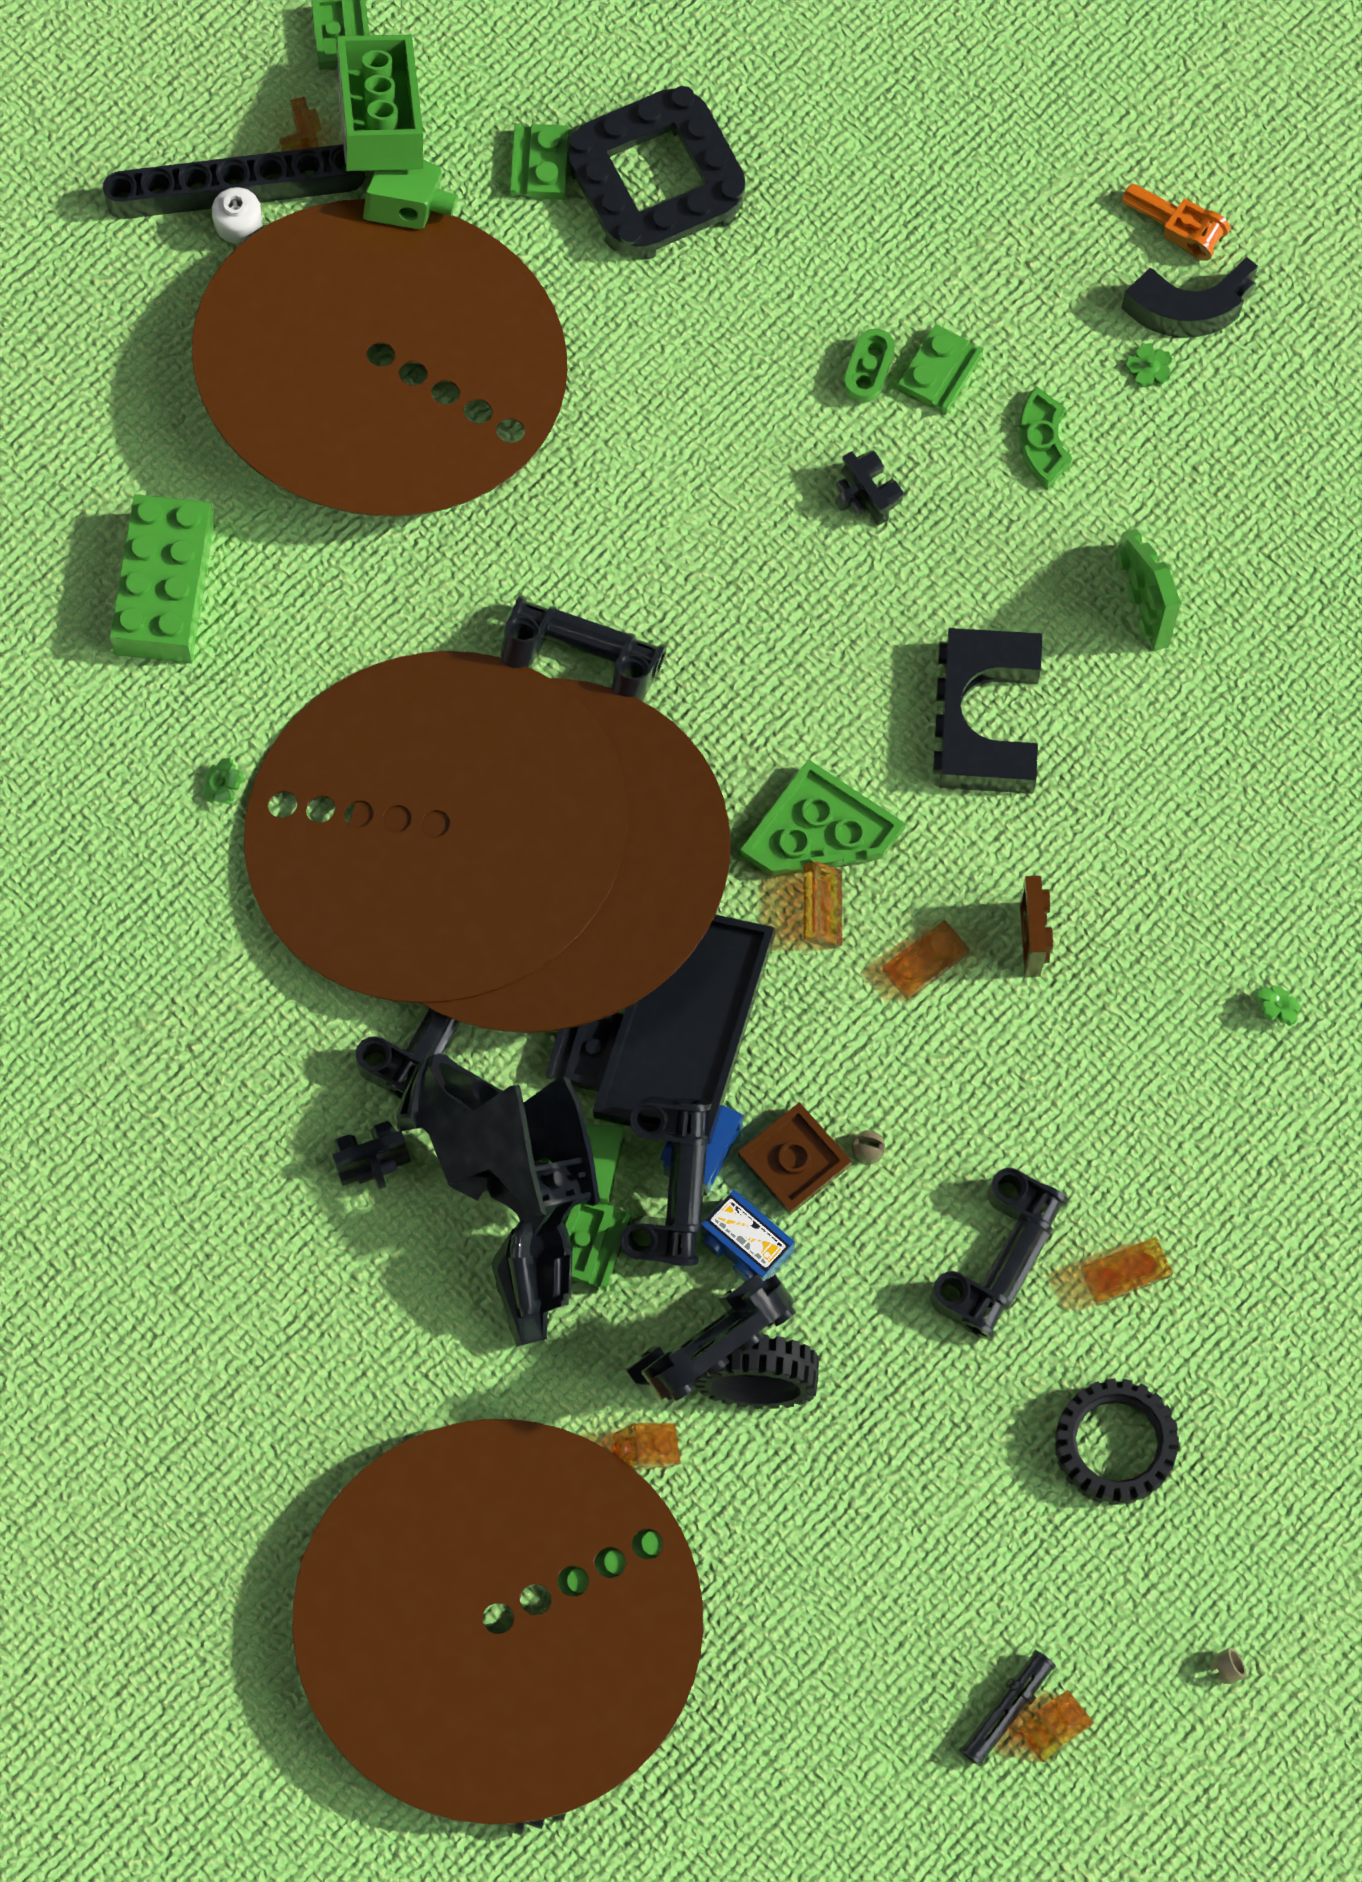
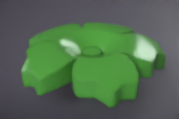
(1149, 366)
(221, 781)
(1278, 1003)

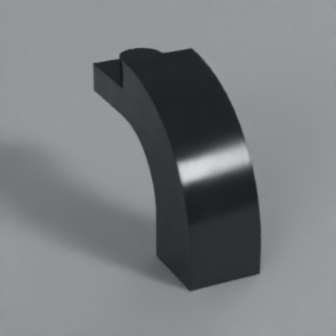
(1189, 313)

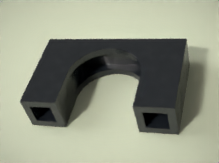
(965, 756)

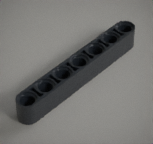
(216, 174)

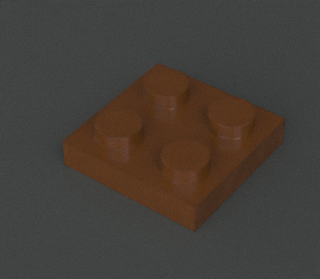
(1036, 938)
(794, 1158)

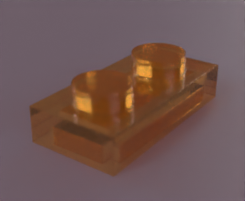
(822, 905)
(926, 960)
(1126, 1271)

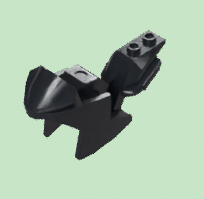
(493, 1150)

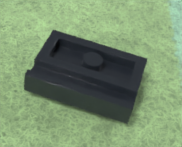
(584, 1052)

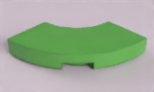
(1040, 437)

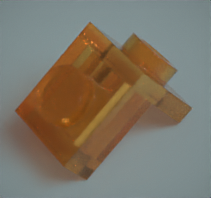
(306, 124)
(647, 1445)
(1055, 1726)

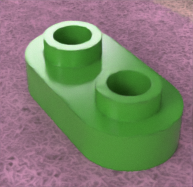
(869, 368)

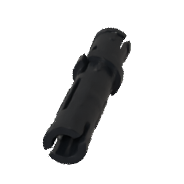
(1037, 1668)

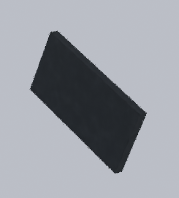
(689, 1028)

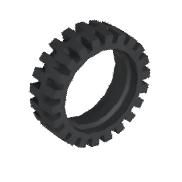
(764, 1375)
(1127, 1394)

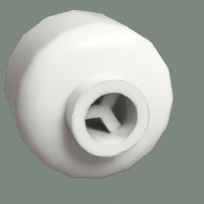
(236, 215)

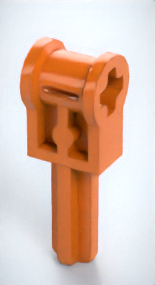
(1184, 225)

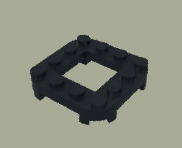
(673, 219)
(748, 1312)

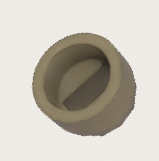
(865, 1153)
(1229, 1666)

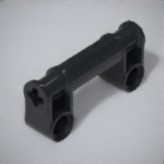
(532, 625)
(399, 1064)
(685, 1181)
(1013, 1260)

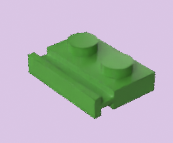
(336, 19)
(540, 161)
(940, 369)
(595, 1242)

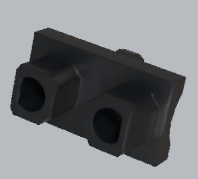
(862, 489)
(372, 1158)

